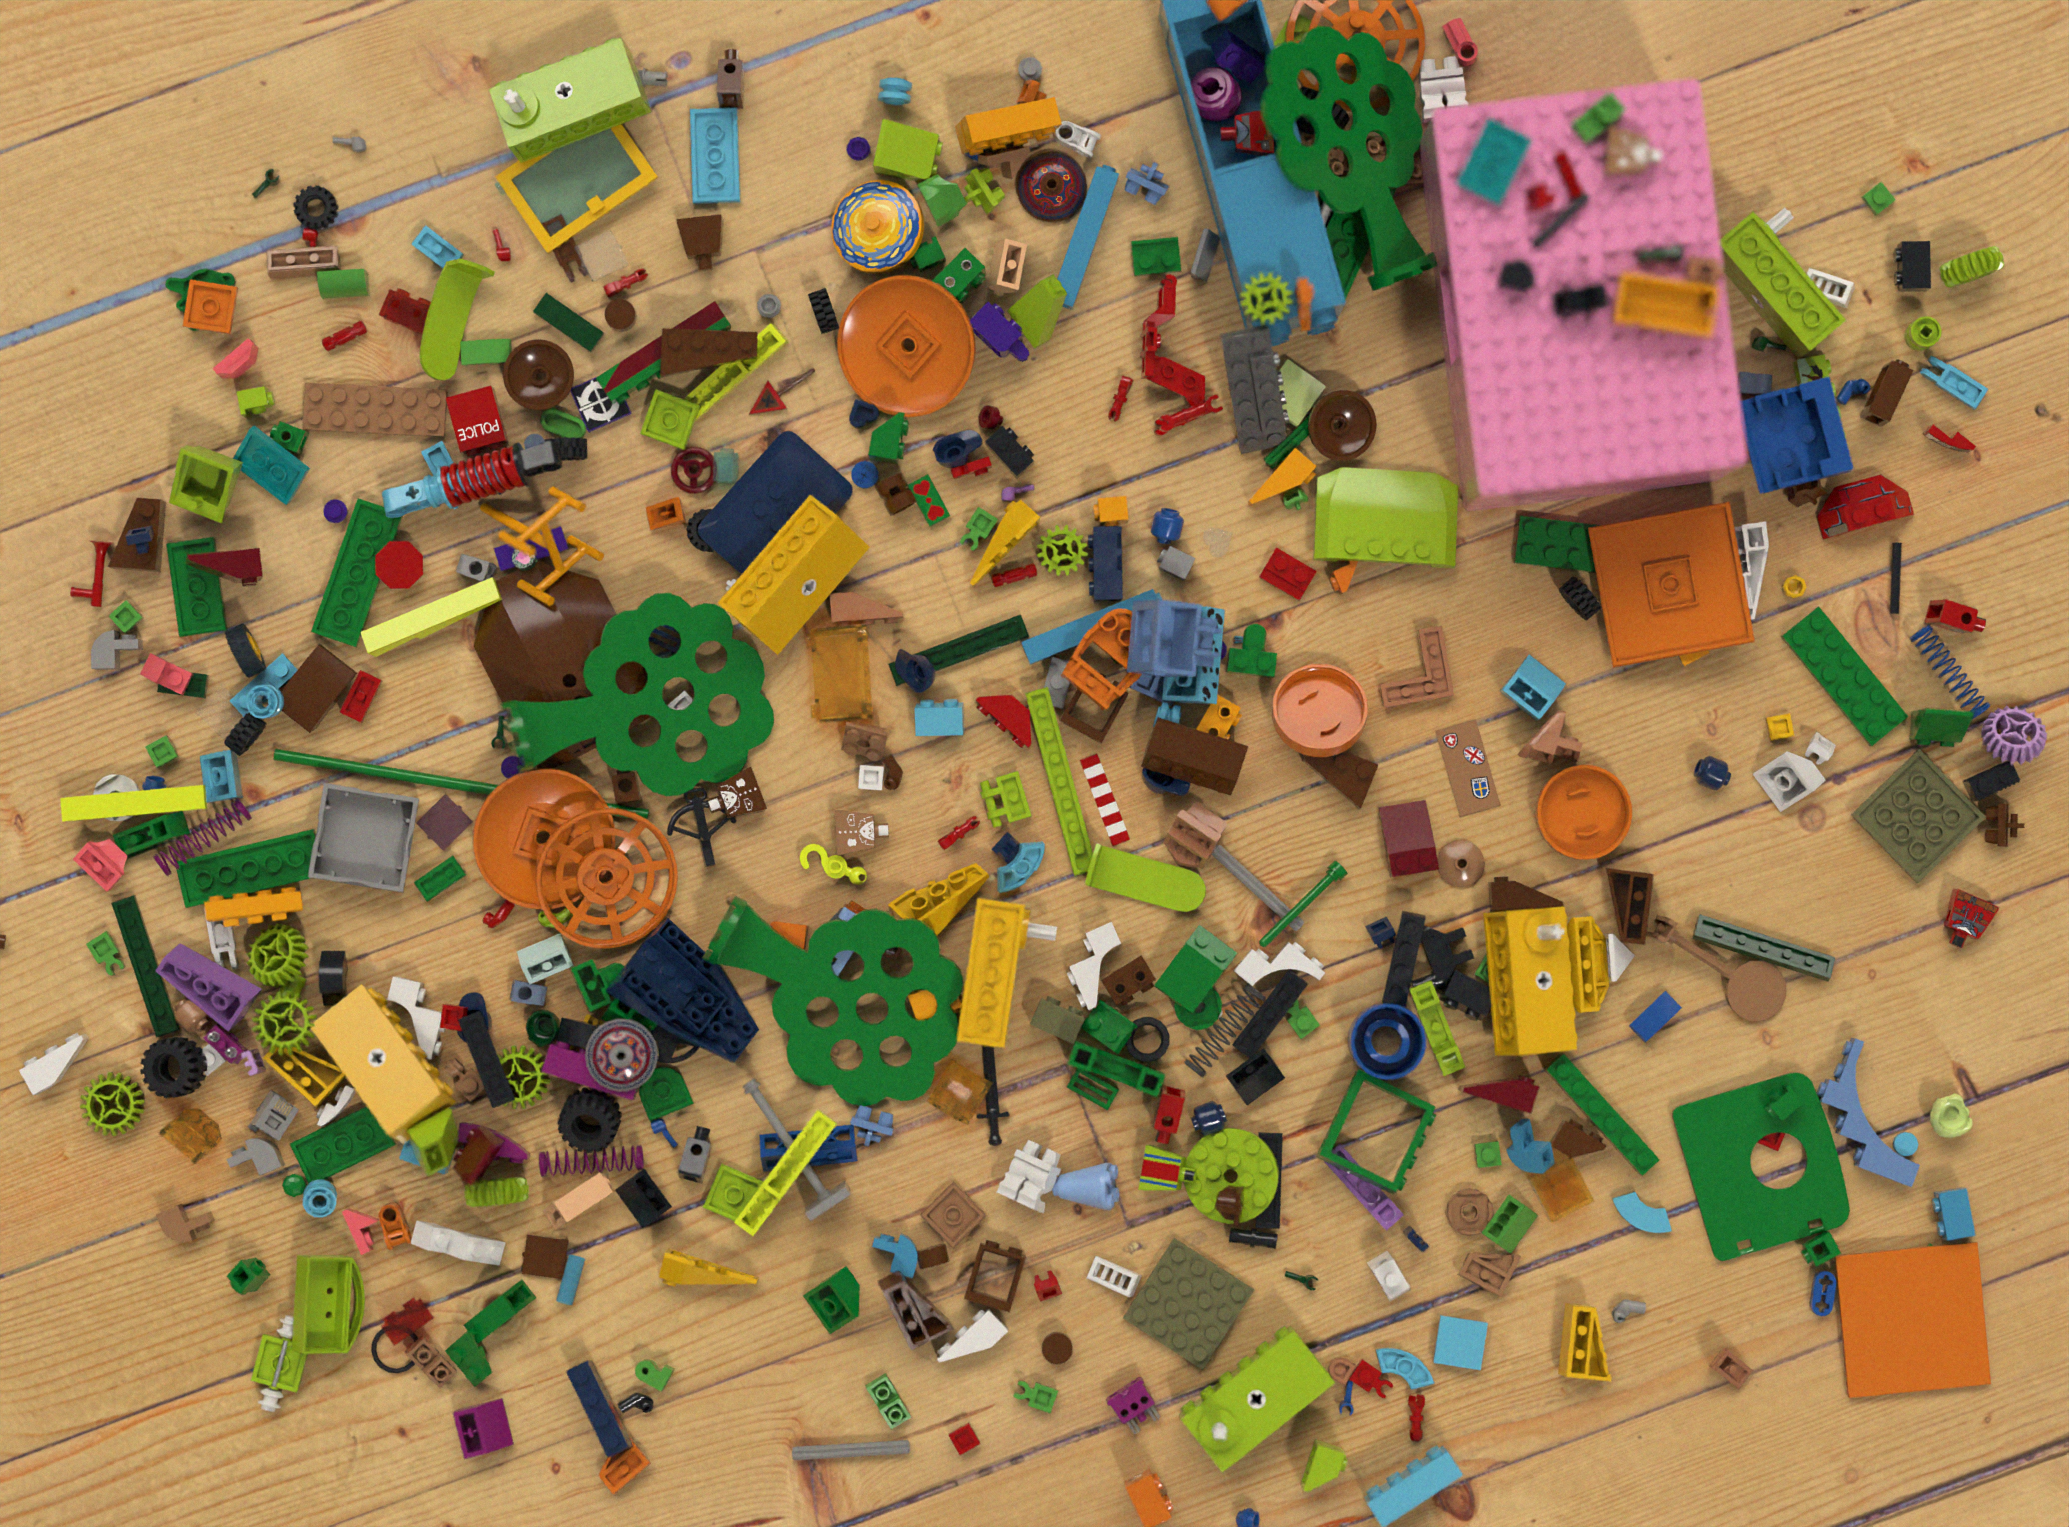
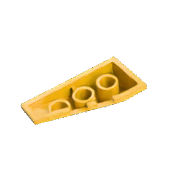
(941, 900)

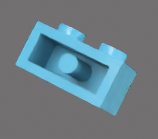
(939, 718)

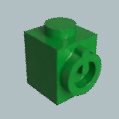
(248, 1275)

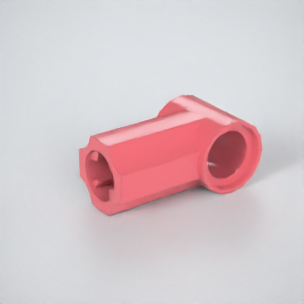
(1460, 40)

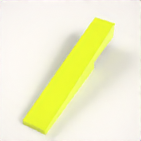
(732, 374)
(430, 617)
(133, 803)
(785, 1172)

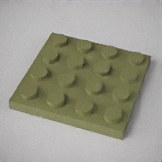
(1918, 816)
(1188, 1303)

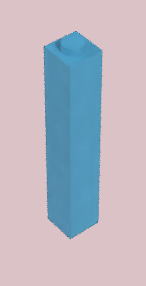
(1087, 232)
(1070, 634)

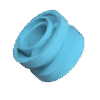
(894, 91)
(274, 697)
(1167, 713)
(318, 1208)

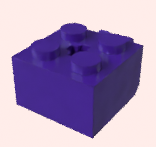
(998, 333)

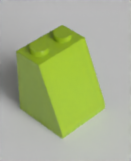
(906, 152)

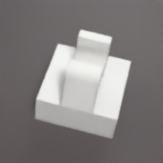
(1820, 746)

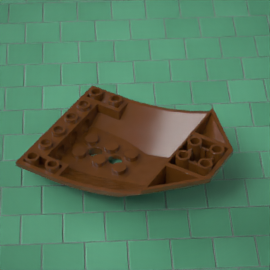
(534, 645)

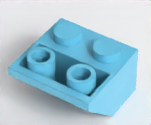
(1533, 688)

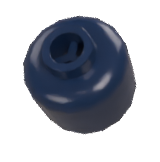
(1712, 773)
(1209, 1118)

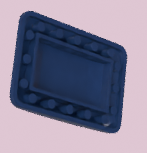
(769, 497)

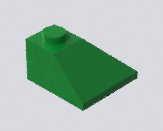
(835, 1300)

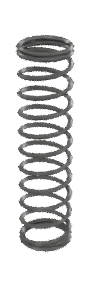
(1252, 990)

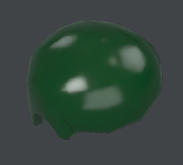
(543, 1027)

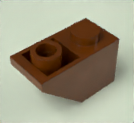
(1574, 1142)

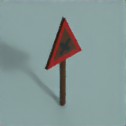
(770, 400)

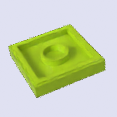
(670, 419)
(731, 1192)

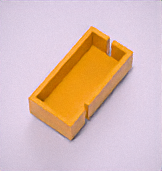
(1008, 126)
(1665, 305)

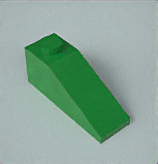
(152, 833)

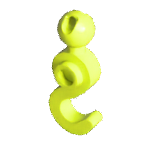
(834, 866)

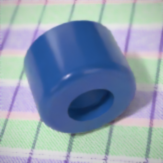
(1411, 1045)

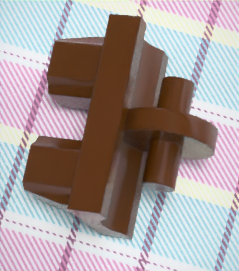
(2001, 814)

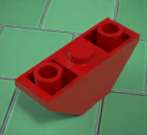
(1009, 716)

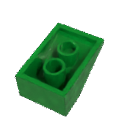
(1939, 726)
(1195, 969)

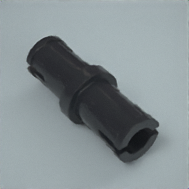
(1253, 1238)

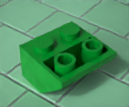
(887, 440)

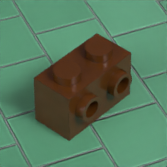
(1129, 980)

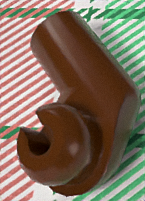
(894, 773)

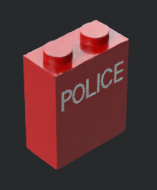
(477, 421)

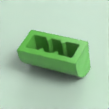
(343, 283)
(1509, 1224)

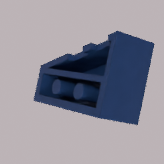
(1106, 563)

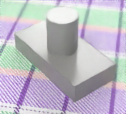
(1056, 684)

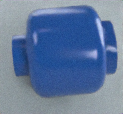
(1167, 525)

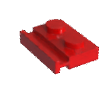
(1287, 574)

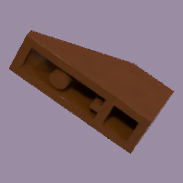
(1514, 895)

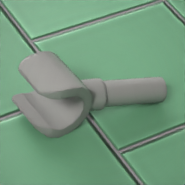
(357, 143)

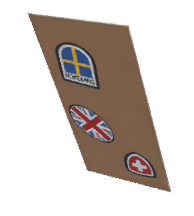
(1468, 768)

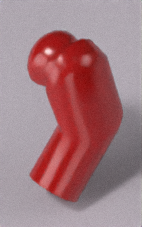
(500, 916)

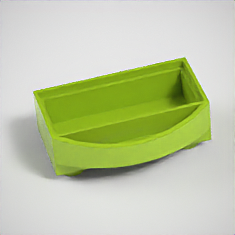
(311, 1328)

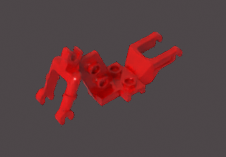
(1167, 372)

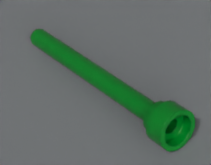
(1334, 873)

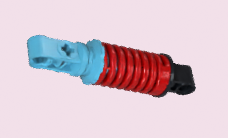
(474, 479)

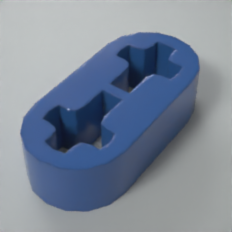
(1829, 1293)

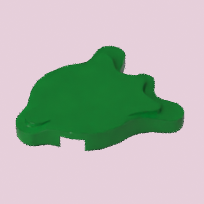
(181, 285)

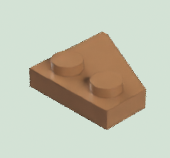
(1489, 1270)

